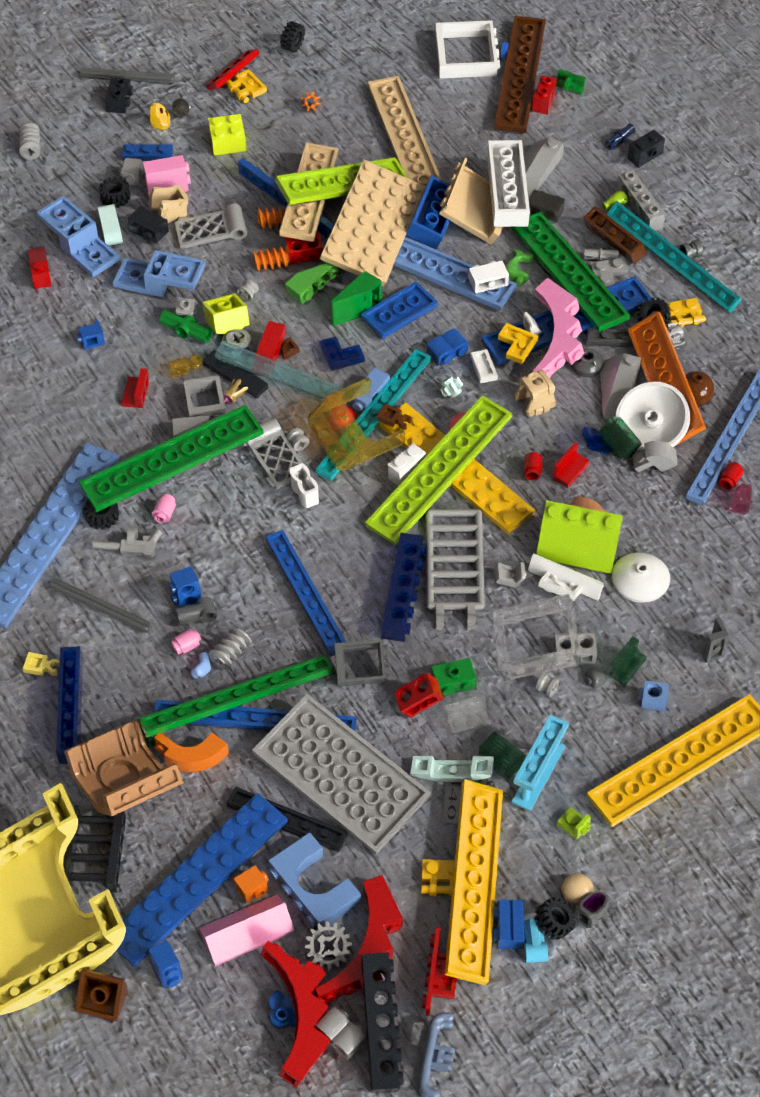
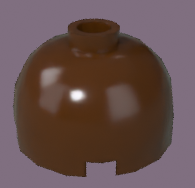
(701, 387)

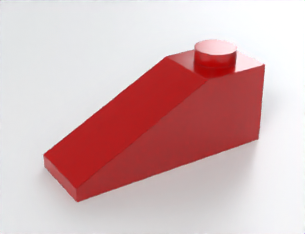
(39, 267)

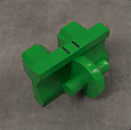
(570, 81)

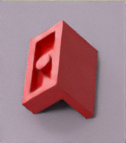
(136, 390)
(569, 466)

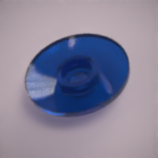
(594, 441)

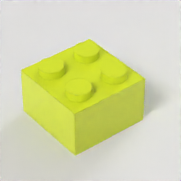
(227, 134)
(226, 313)

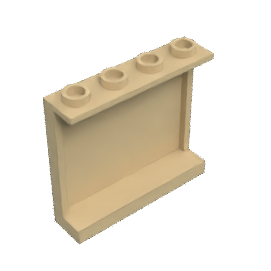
(469, 203)

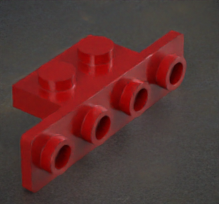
(437, 982)

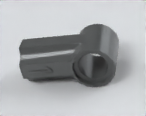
(201, 611)

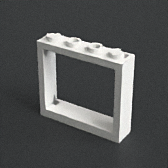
(467, 29)

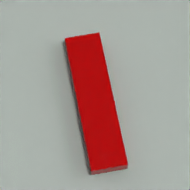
(232, 69)

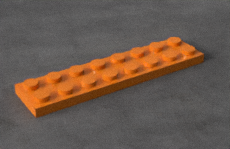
(663, 365)

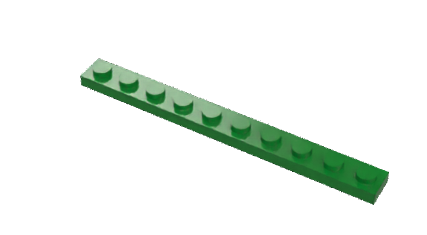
(235, 696)

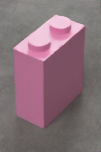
(166, 173)

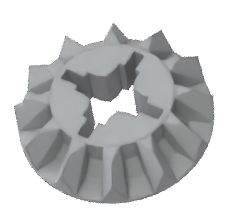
(241, 335)

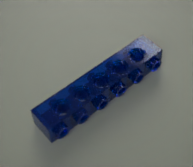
(404, 574)

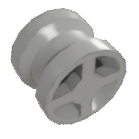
(247, 290)
(298, 439)
(547, 684)

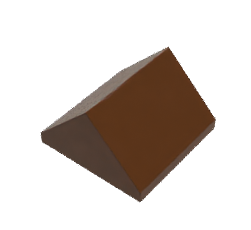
(100, 995)

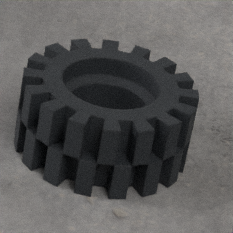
(292, 37)
(114, 185)
(652, 306)
(101, 520)
(547, 922)

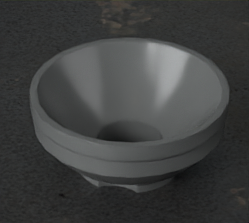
(590, 367)

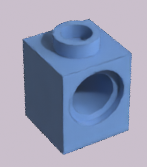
(658, 689)

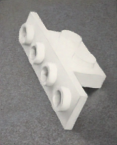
(563, 579)

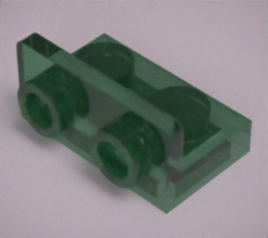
(627, 662)

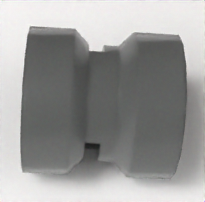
(692, 249)

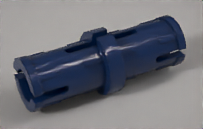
(620, 136)

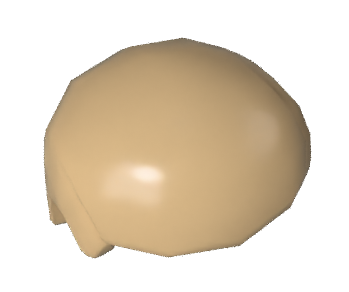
(576, 888)

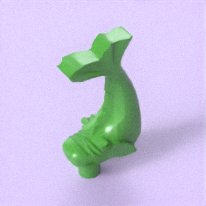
(514, 272)

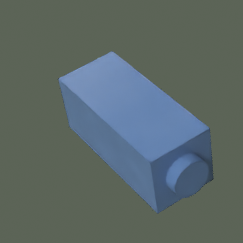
(378, 381)

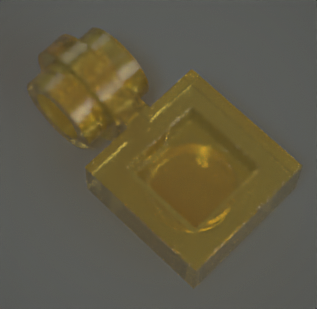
(181, 367)

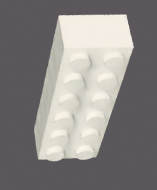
(508, 183)

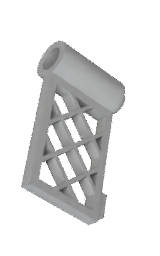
(233, 225)
(272, 432)

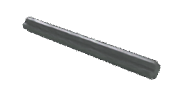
(132, 75)
(100, 605)

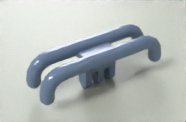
(434, 1054)

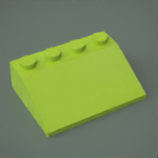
(579, 536)

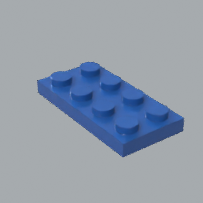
(399, 310)

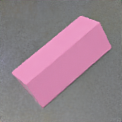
(247, 929)

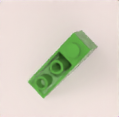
(308, 282)

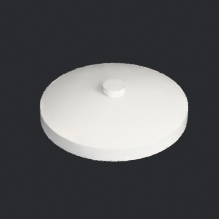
(655, 413)

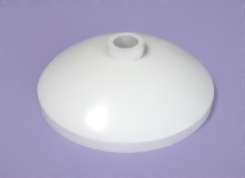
(638, 584)

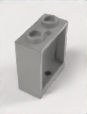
(201, 385)

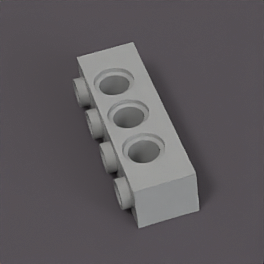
(640, 200)

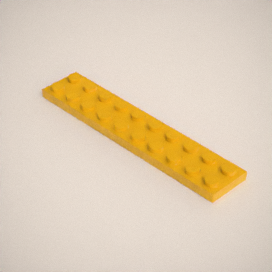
(475, 482)
(677, 761)
(474, 883)

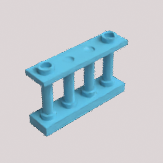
(540, 763)

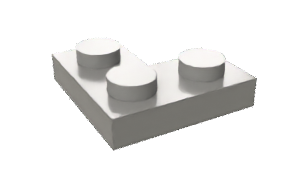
(607, 269)

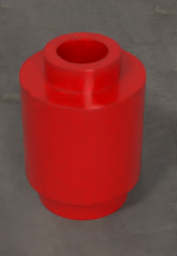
(533, 466)
(731, 475)

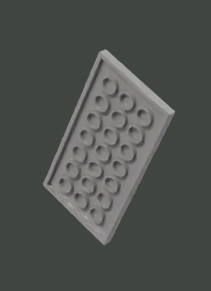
(341, 773)

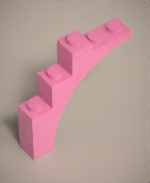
(566, 327)

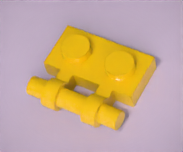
(250, 83)
(686, 312)
(437, 872)

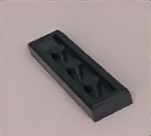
(255, 385)

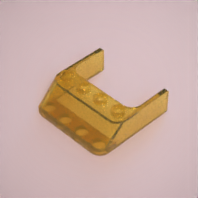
(340, 432)

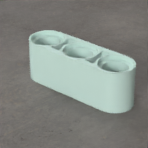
(110, 225)

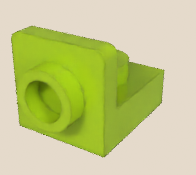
(574, 823)

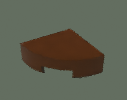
(289, 348)

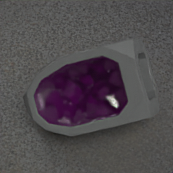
(592, 909)

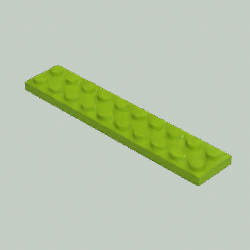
(438, 470)

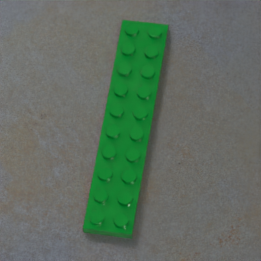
(571, 272)
(170, 458)

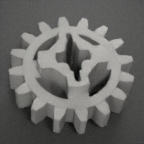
(335, 937)

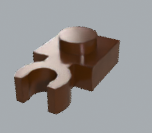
(391, 415)

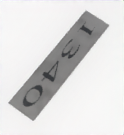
(452, 794)

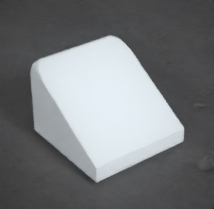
(530, 324)

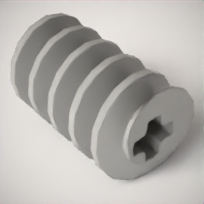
(29, 141)
(228, 647)

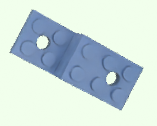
(78, 236)
(159, 273)

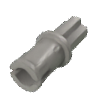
(599, 254)

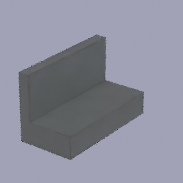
(716, 642)

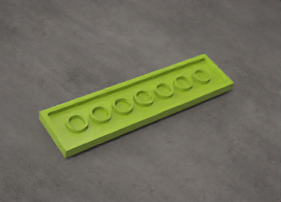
(326, 182)

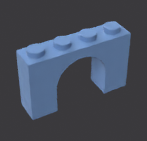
(318, 907)

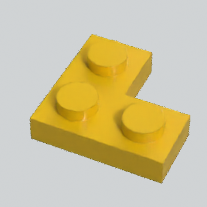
(520, 341)

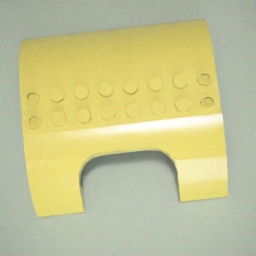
(41, 924)

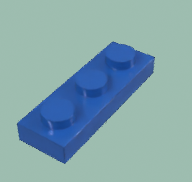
(147, 152)

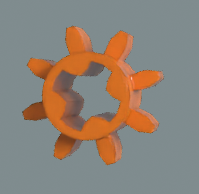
(308, 97)

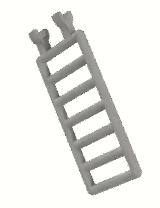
(478, 559)

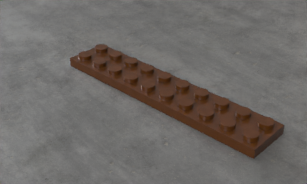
(520, 74)

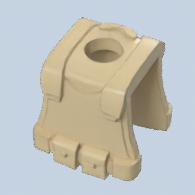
(169, 202)
(539, 389)

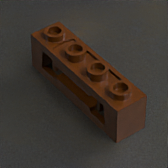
(614, 235)

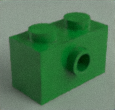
(455, 676)

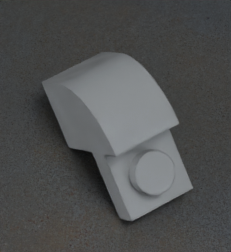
(655, 453)

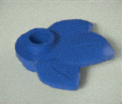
(281, 1006)

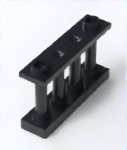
(111, 858)

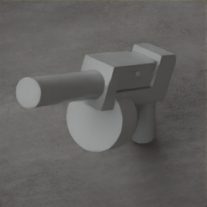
(132, 545)

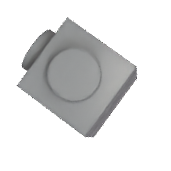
(132, 171)

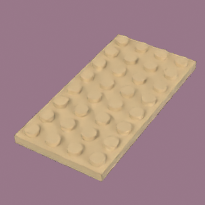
(373, 222)

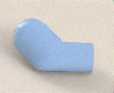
(203, 667)

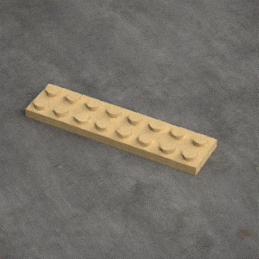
(303, 218)

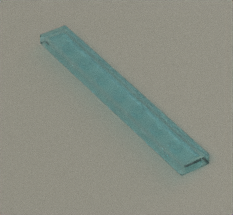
(276, 371)

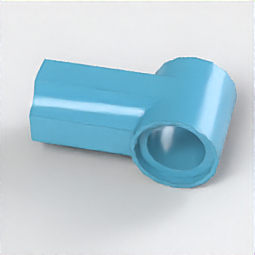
(534, 946)

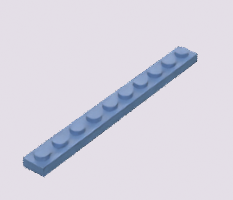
(726, 444)

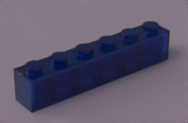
(69, 701)

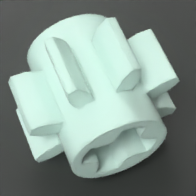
(451, 387)

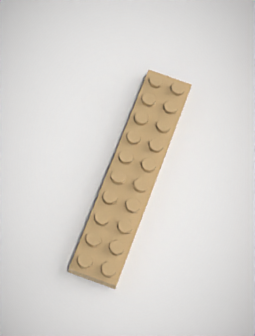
(403, 129)

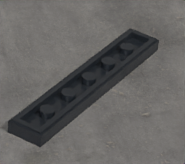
(297, 822)

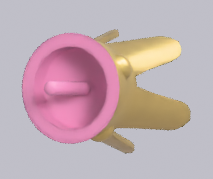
(231, 394)

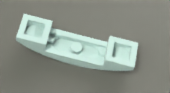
(452, 770)

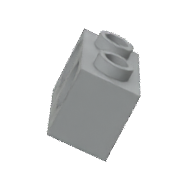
(587, 655)

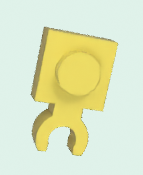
(38, 663)

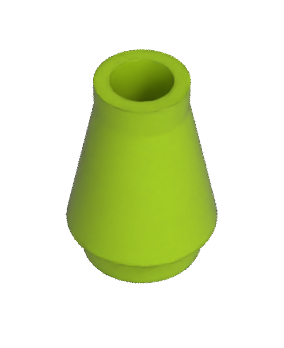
(619, 196)

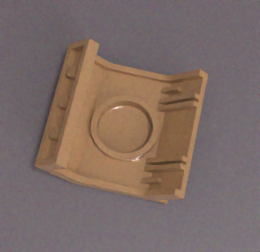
(119, 770)

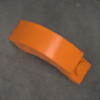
(193, 758)

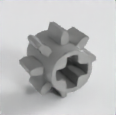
(675, 331)

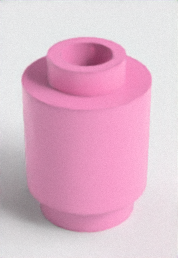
(164, 508)
(186, 641)

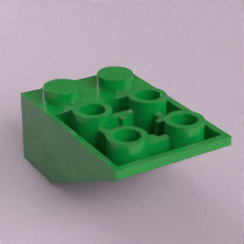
(356, 298)

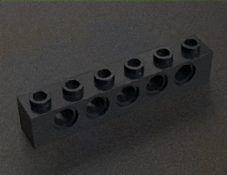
(381, 1081)

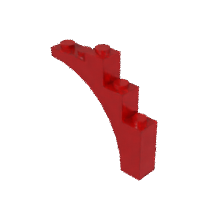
(383, 919)
(309, 1009)

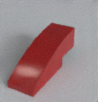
(272, 340)

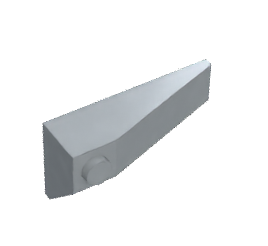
(541, 161)
(617, 379)

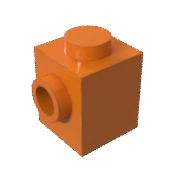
(251, 884)

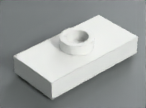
(483, 366)

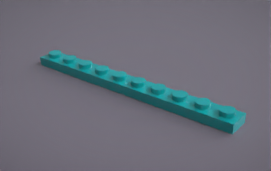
(674, 257)
(388, 395)

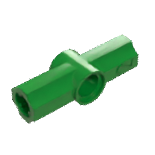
(185, 326)

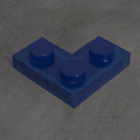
(338, 357)

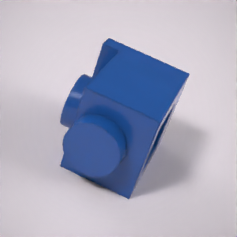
(91, 335)

